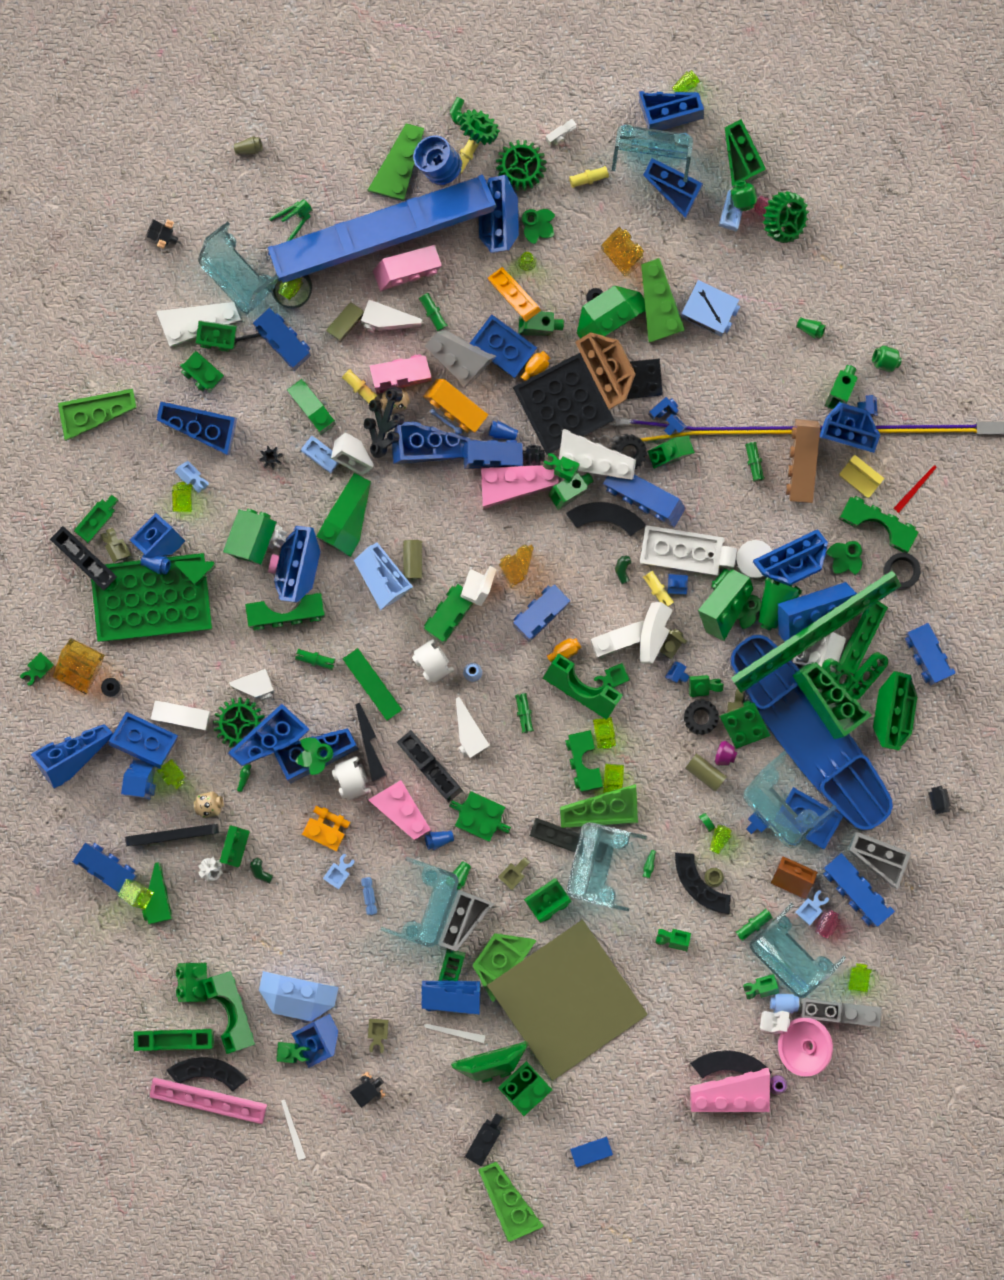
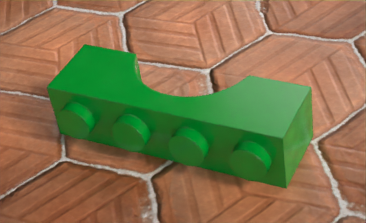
(900, 535)
(310, 608)
(563, 676)
(238, 1033)
(173, 1039)

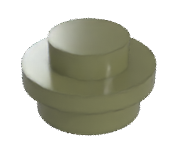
(713, 877)

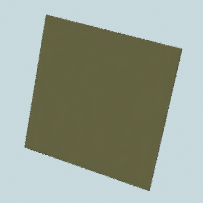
(567, 1000)

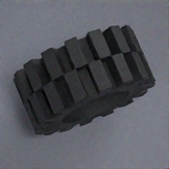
(634, 441)
(701, 705)

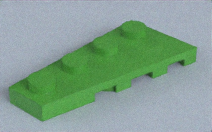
(398, 166)
(660, 306)
(89, 412)
(605, 809)
(511, 1209)

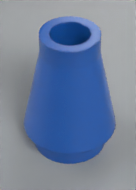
(502, 431)
(158, 564)
(438, 839)

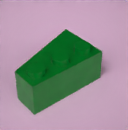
(743, 156)
(725, 604)
(448, 615)

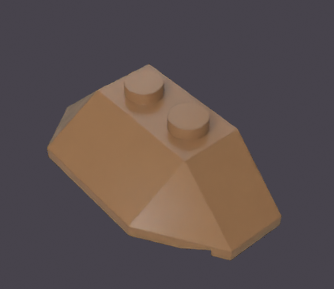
(607, 366)

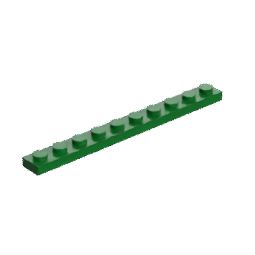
(816, 631)

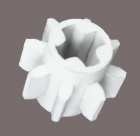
(278, 537)
(210, 869)

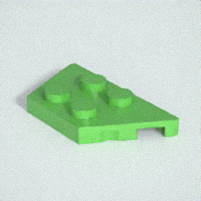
(500, 956)

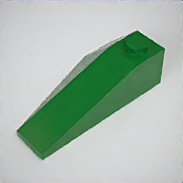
(346, 518)

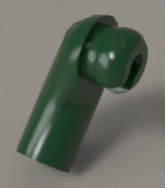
(621, 567)
(257, 870)

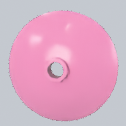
(795, 1048)

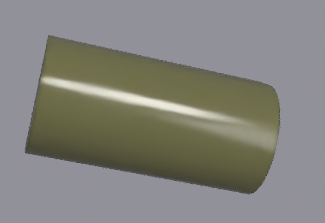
(412, 559)
(705, 772)

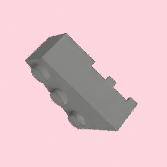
(459, 357)
(880, 857)
(462, 918)

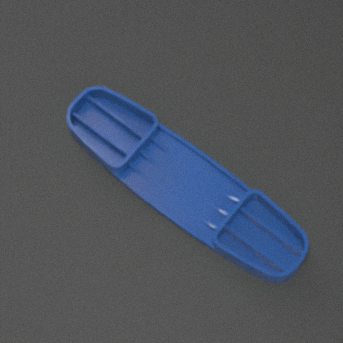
(830, 764)

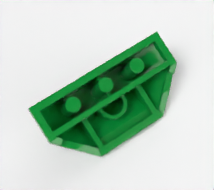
(610, 311)
(895, 711)
(491, 1063)

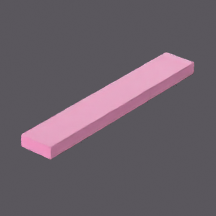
(208, 1100)

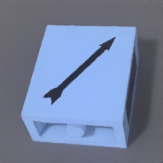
(710, 308)

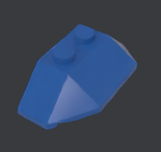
(500, 228)
(851, 427)
(795, 559)
(297, 564)

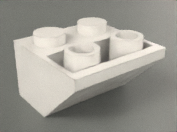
(826, 648)

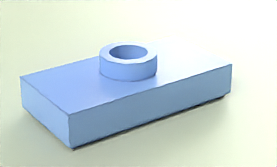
(730, 215)
(320, 454)

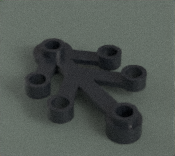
(379, 444)

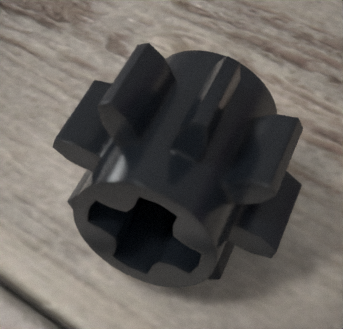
(533, 455)
(272, 463)

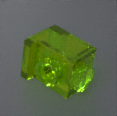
(172, 774)

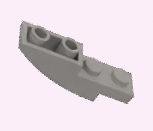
(842, 1012)

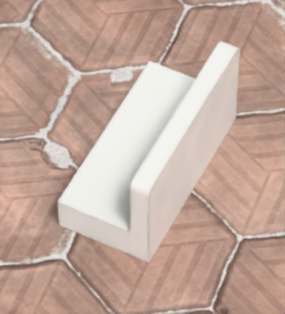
(478, 586)

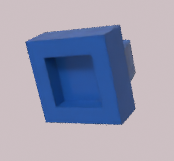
(869, 405)
(674, 424)
(677, 584)
(677, 673)
(756, 823)

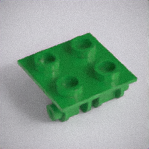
(745, 725)

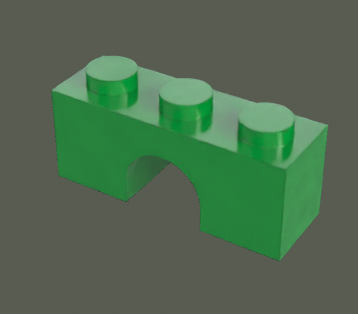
(586, 778)

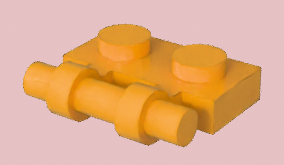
(324, 834)

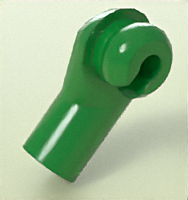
(455, 111)

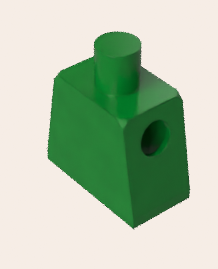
(534, 326)
(842, 387)
(565, 493)

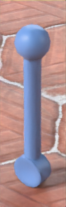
(458, 430)

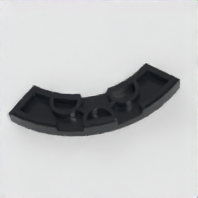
(606, 512)
(697, 887)
(726, 1060)
(209, 1068)

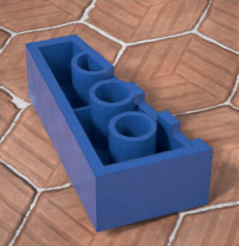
(647, 497)

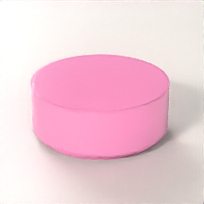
(273, 563)

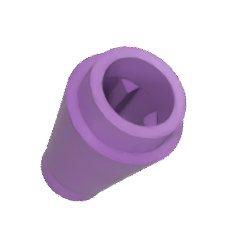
(775, 1079)

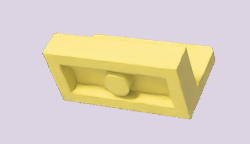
(861, 476)

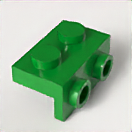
(548, 900)
(190, 982)

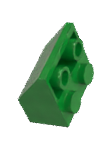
(525, 1088)

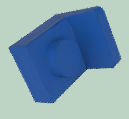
(660, 409)

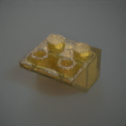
(623, 251)
(516, 567)
(78, 666)

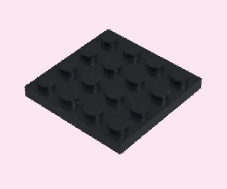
(563, 400)

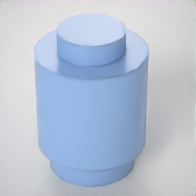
(785, 1003)

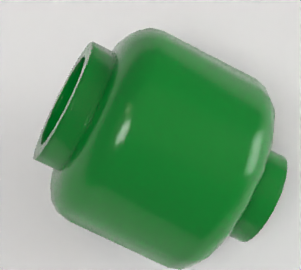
(744, 196)
(886, 358)

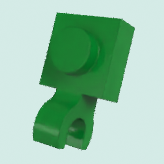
(702, 684)
(677, 939)

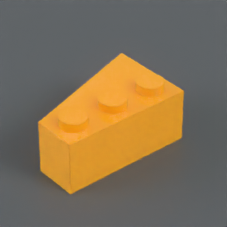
(455, 405)

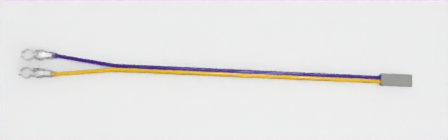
(982, 428)

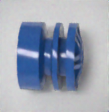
(437, 160)

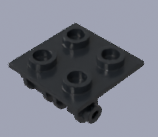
(647, 379)

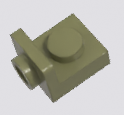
(672, 643)

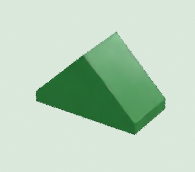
(195, 570)

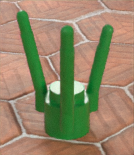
(300, 209)

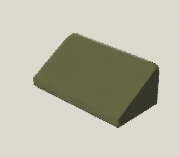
(345, 322)

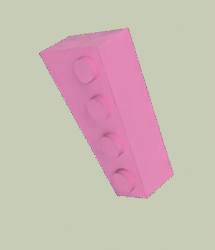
(512, 483)
(733, 1094)

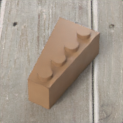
(804, 460)

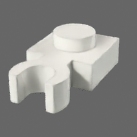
(557, 136)

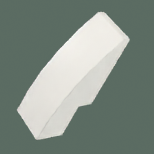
(654, 632)
(180, 715)

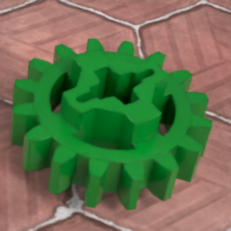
(479, 127)

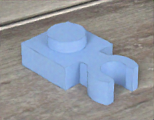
(190, 474)
(336, 874)
(810, 909)

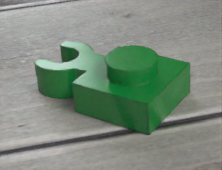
(563, 468)
(39, 666)
(615, 676)
(764, 986)
(290, 1052)

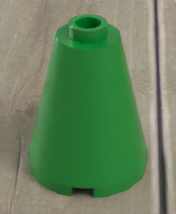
(773, 594)

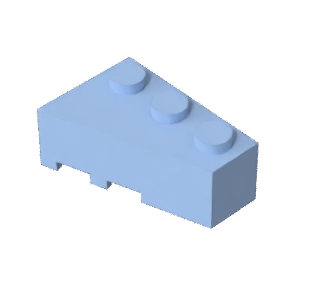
(382, 576)

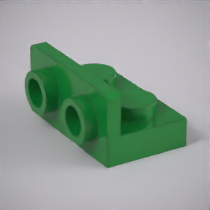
(216, 335)
(202, 372)
(234, 846)

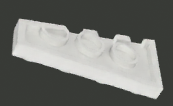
(182, 323)
(595, 457)

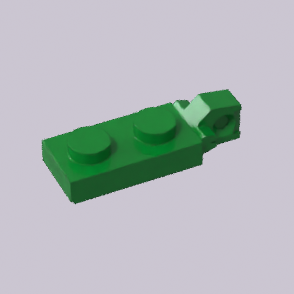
(96, 519)

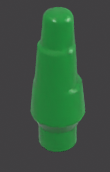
(244, 776)
(649, 865)

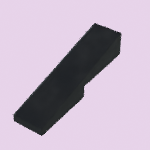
(83, 558)
(429, 766)
(376, 769)

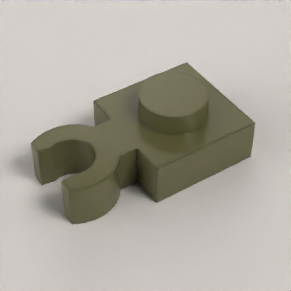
(377, 1031)

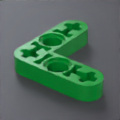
(852, 681)

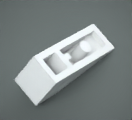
(385, 318)
(617, 639)
(469, 734)

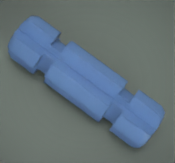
(369, 897)

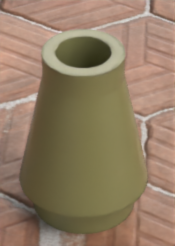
(249, 146)

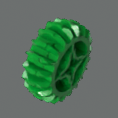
(527, 179)
(780, 215)
(239, 714)

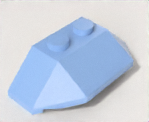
(296, 996)

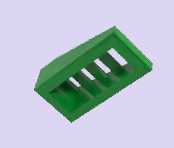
(454, 954)

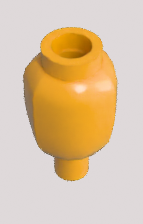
(536, 365)
(566, 648)

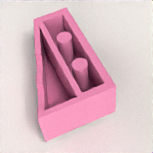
(407, 267)
(400, 373)
(401, 809)

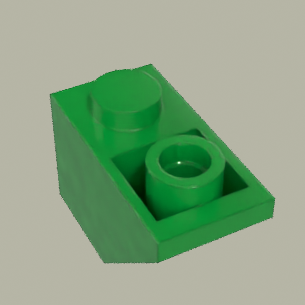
(671, 451)

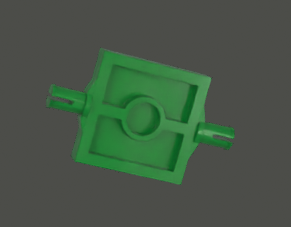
(479, 816)

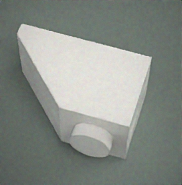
(352, 454)
(256, 685)

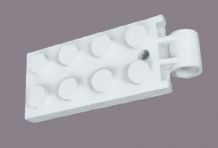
(685, 551)

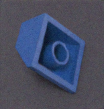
(157, 538)
(319, 1037)

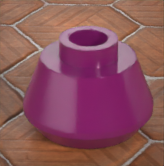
(725, 754)

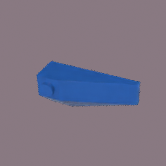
(426, 444)
(271, 735)
(65, 759)

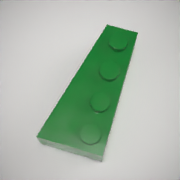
(830, 701)

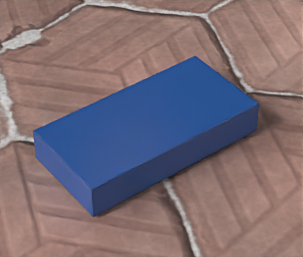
(591, 1151)

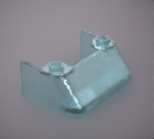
(654, 143)
(232, 272)
(776, 813)
(593, 862)
(438, 907)
(789, 959)

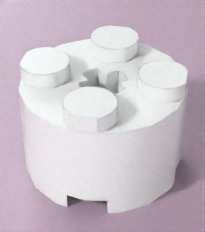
(433, 661)
(351, 778)

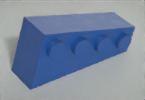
(204, 426)
(803, 611)
(340, 742)
(857, 891)

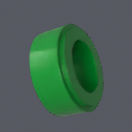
(706, 822)

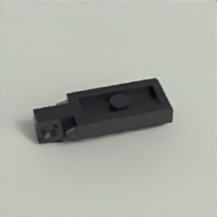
(484, 1140)

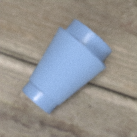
(472, 677)

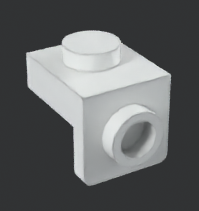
(775, 1022)

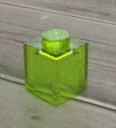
(135, 894)

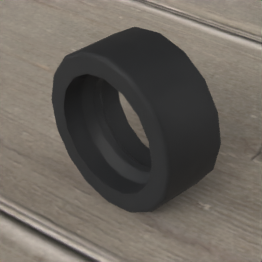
(909, 558)

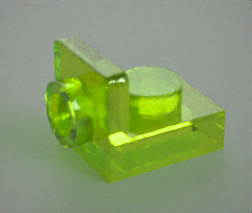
(182, 497)
(604, 733)
(613, 777)
(859, 978)

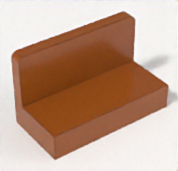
(794, 877)

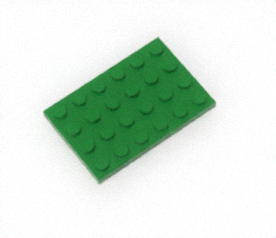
(150, 603)

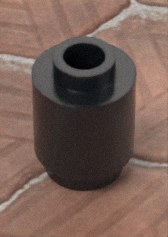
(117, 687)
(939, 800)

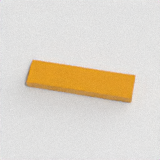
(514, 294)

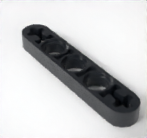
(170, 835)

